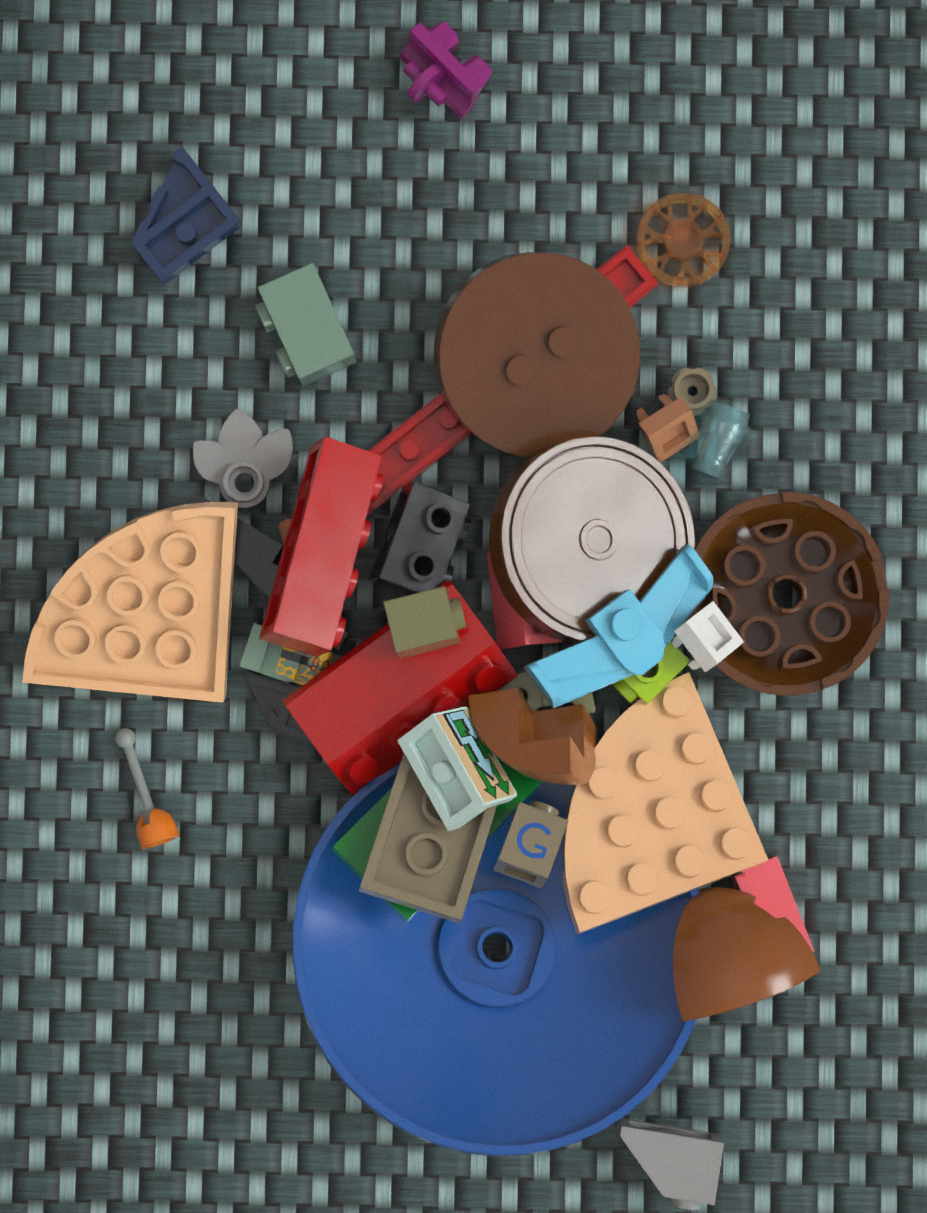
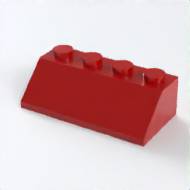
(375, 698)

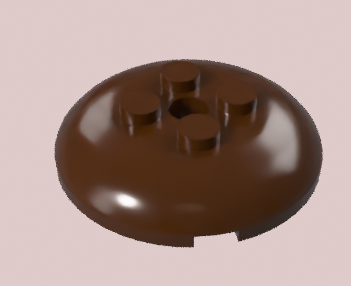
(836, 583)

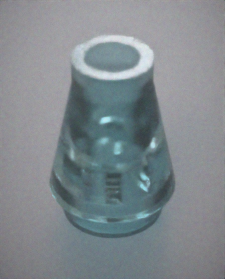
(719, 437)

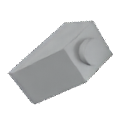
(676, 1159)

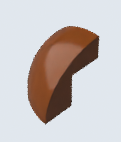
(542, 744)
(734, 954)

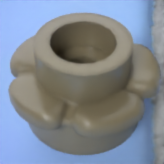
(696, 378)

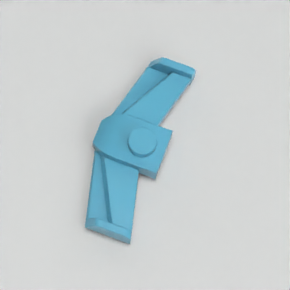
(627, 633)

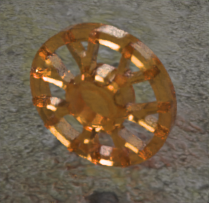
(683, 239)

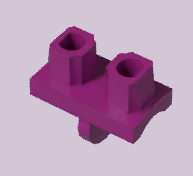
(439, 73)

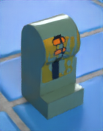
(283, 662)

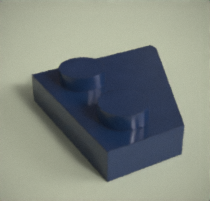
(183, 220)

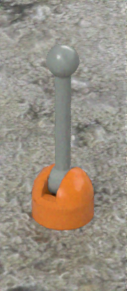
(154, 825)

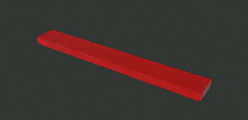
(435, 429)

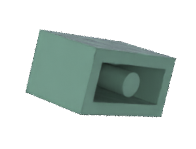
(306, 324)

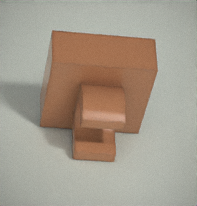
(668, 428)

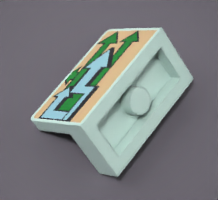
(456, 767)

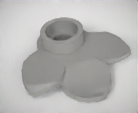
(243, 452)

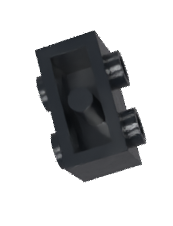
(416, 540)

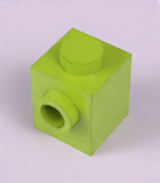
(655, 679)

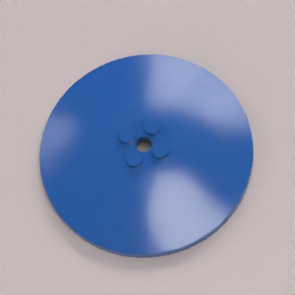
(478, 1047)

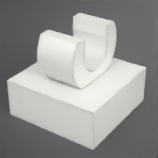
(707, 637)

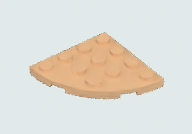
(144, 609)
(654, 813)

